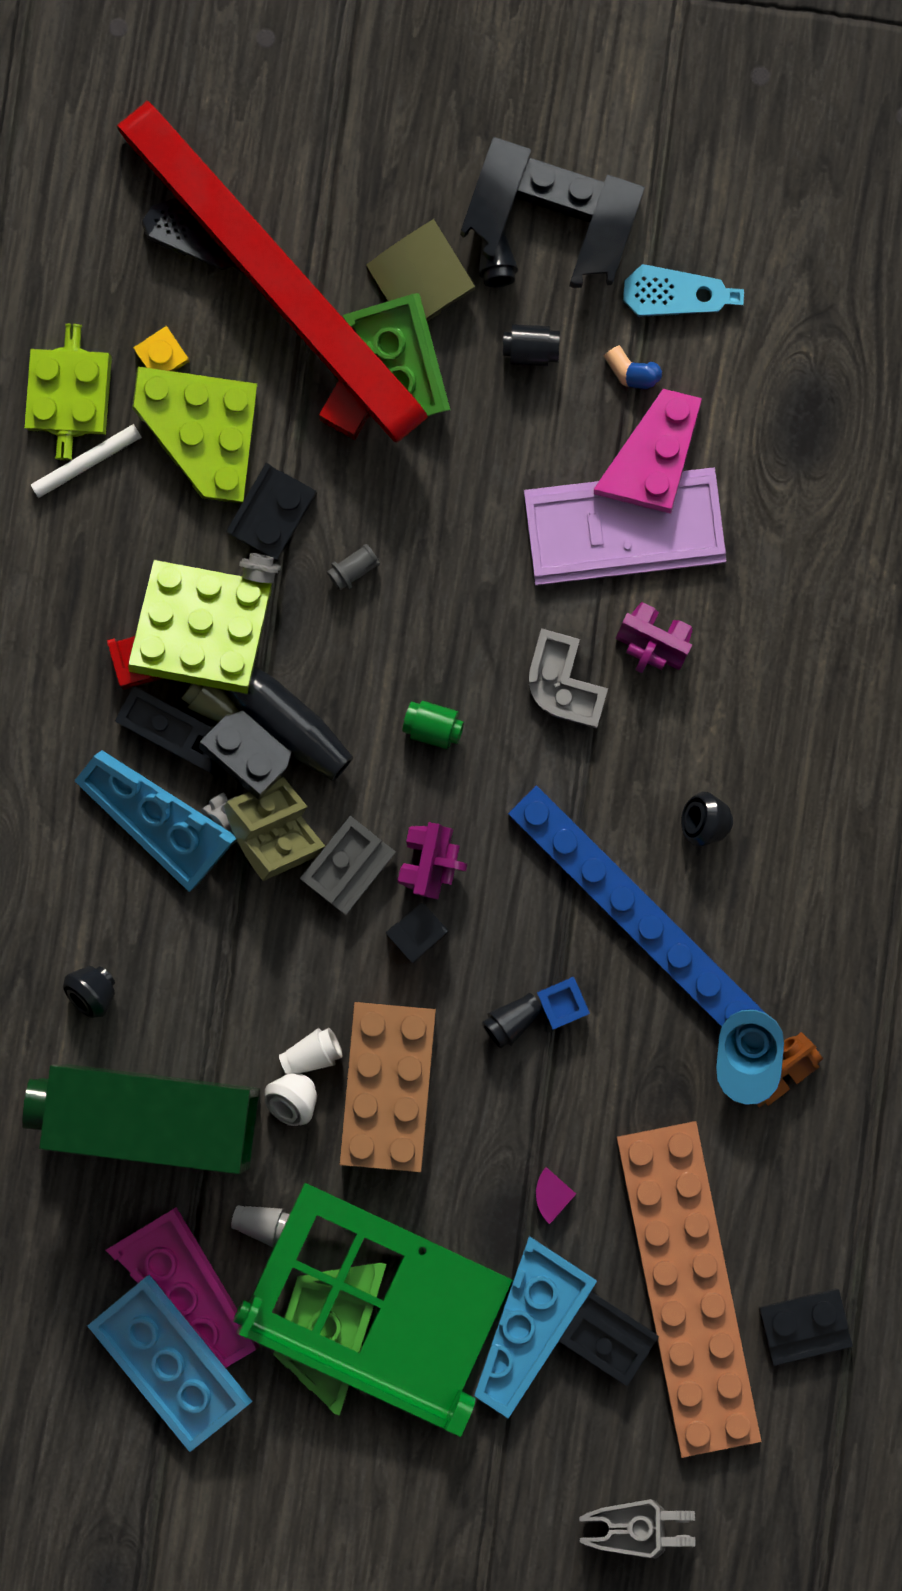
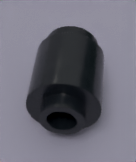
(531, 345)

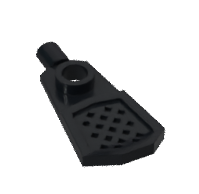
(197, 241)

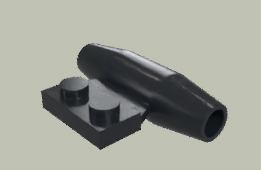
(266, 732)

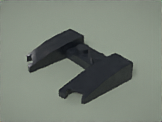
(513, 174)

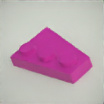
(654, 455)

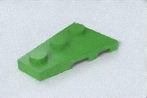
(403, 342)

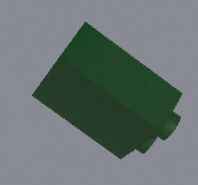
(143, 1117)

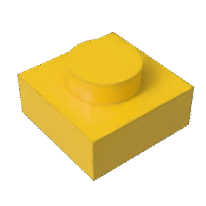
(161, 351)

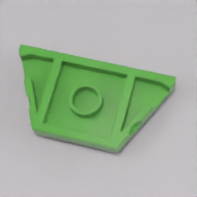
(344, 1324)

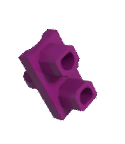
(651, 643)
(436, 862)

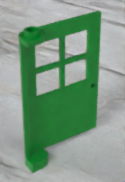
(424, 1328)

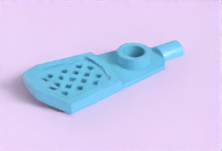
(683, 292)

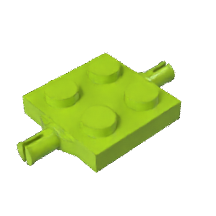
(68, 391)

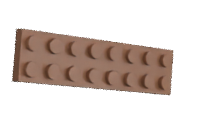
(688, 1289)

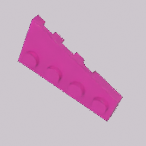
(184, 1274)

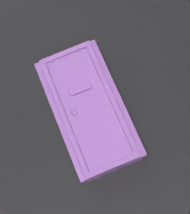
(600, 537)

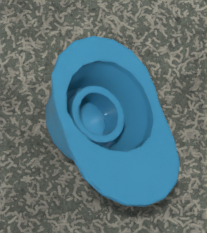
(750, 1056)

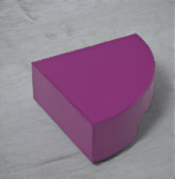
(552, 1195)

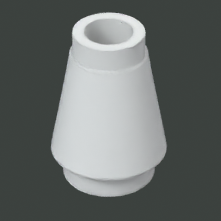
(312, 1053)

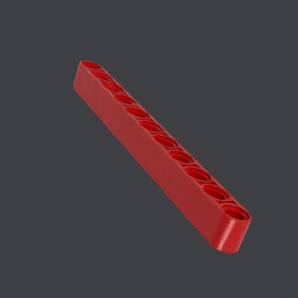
(272, 272)

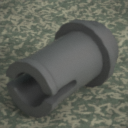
(352, 567)

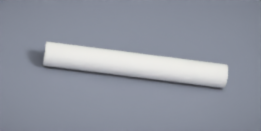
(86, 461)

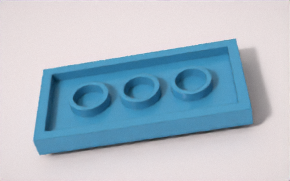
(169, 1363)

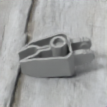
(644, 1528)

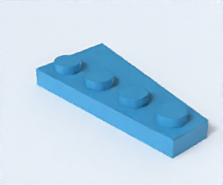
(161, 823)
(535, 1316)

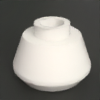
(291, 1099)

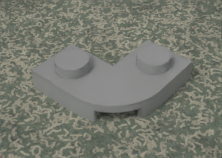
(554, 689)

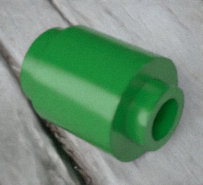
(433, 724)

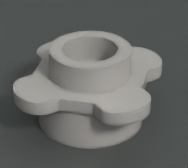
(259, 568)

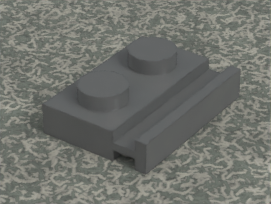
(348, 865)

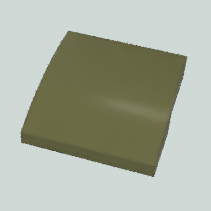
(422, 265)
(273, 830)

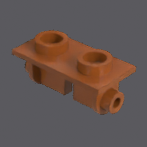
(799, 1061)

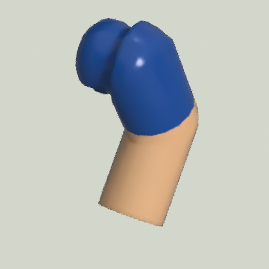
(630, 373)

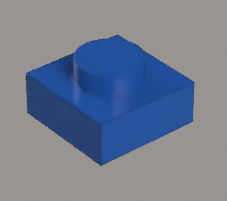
(563, 1003)

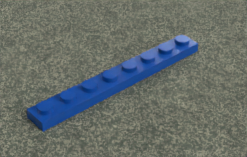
(630, 907)

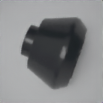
(706, 819)
(90, 990)

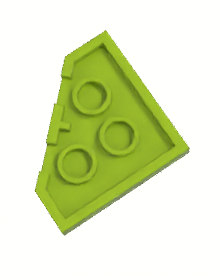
(201, 426)

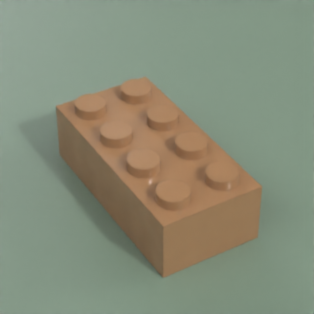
(388, 1087)

